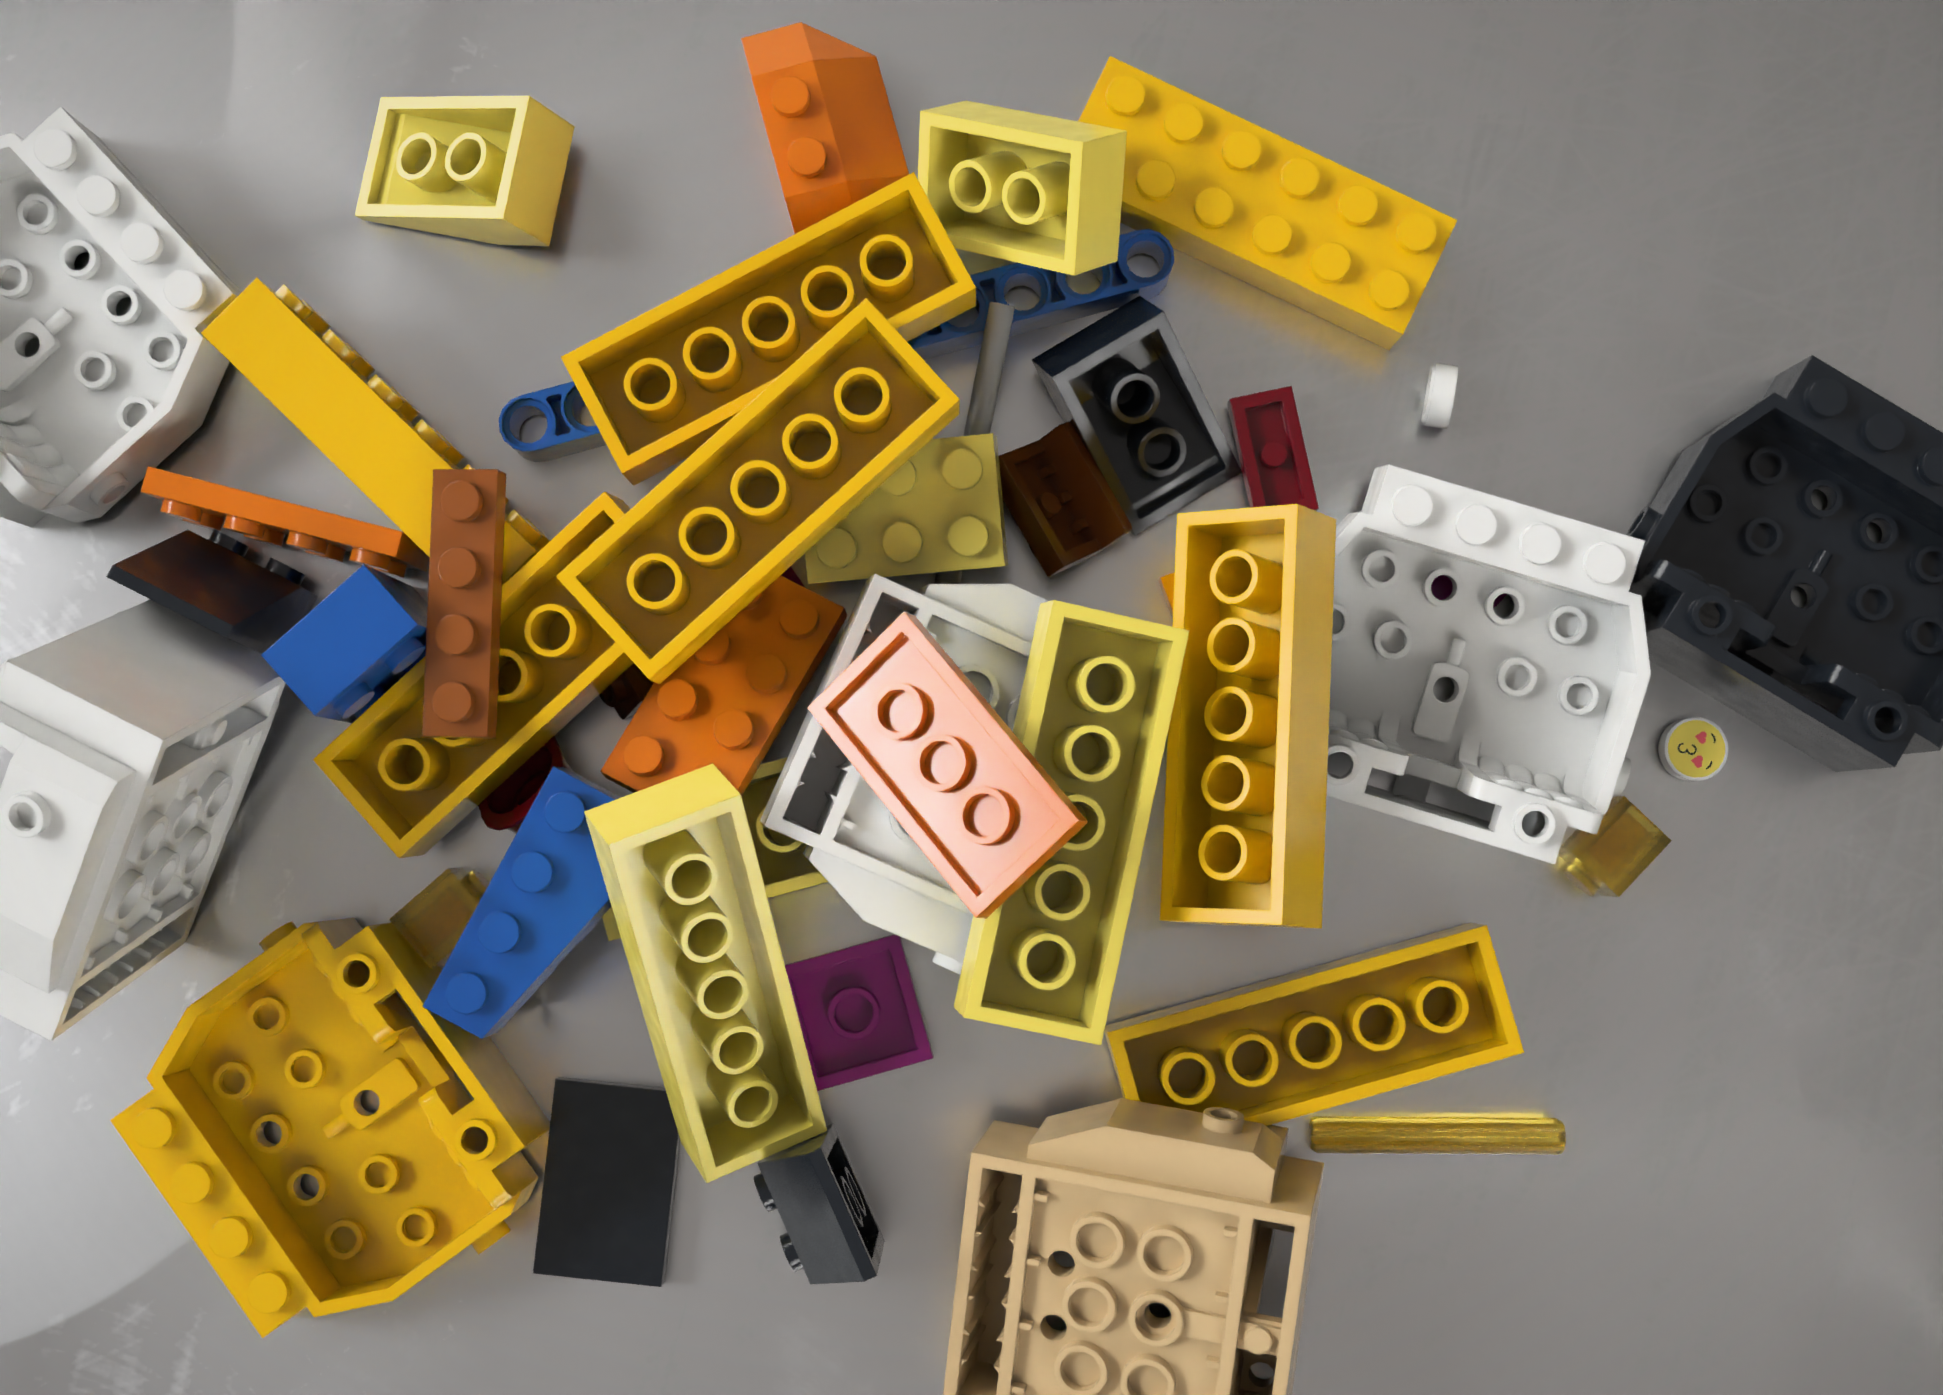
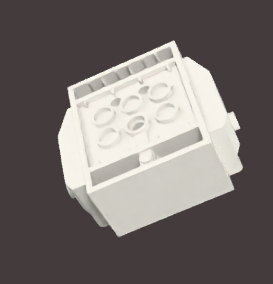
(103, 386)
(1537, 695)
(117, 801)
(836, 811)

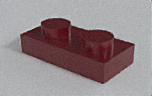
(1272, 449)

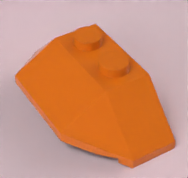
(823, 120)

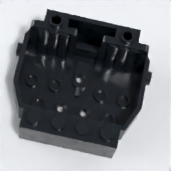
(1742, 531)

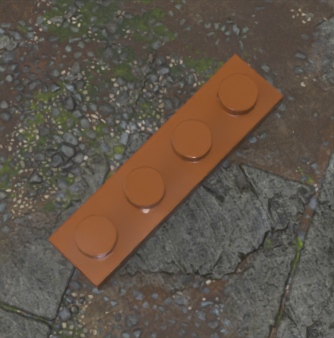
(464, 603)

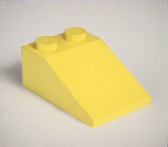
(467, 167)

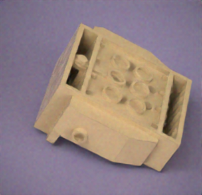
(1151, 1213)

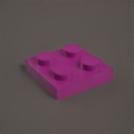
(858, 1012)

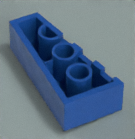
(531, 913)

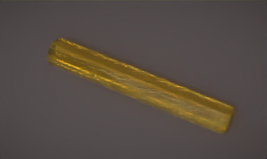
(1437, 1135)

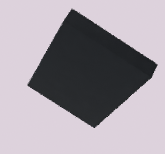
(608, 1183)

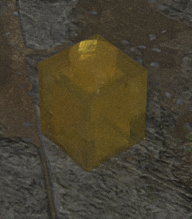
(1617, 853)
(440, 914)

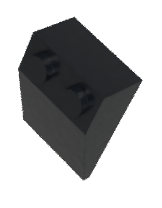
(1139, 412)
(219, 587)
(823, 1211)

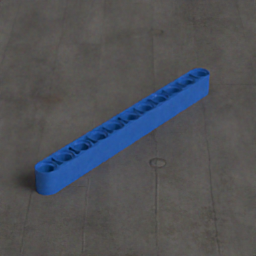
(1056, 305)

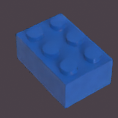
(353, 645)

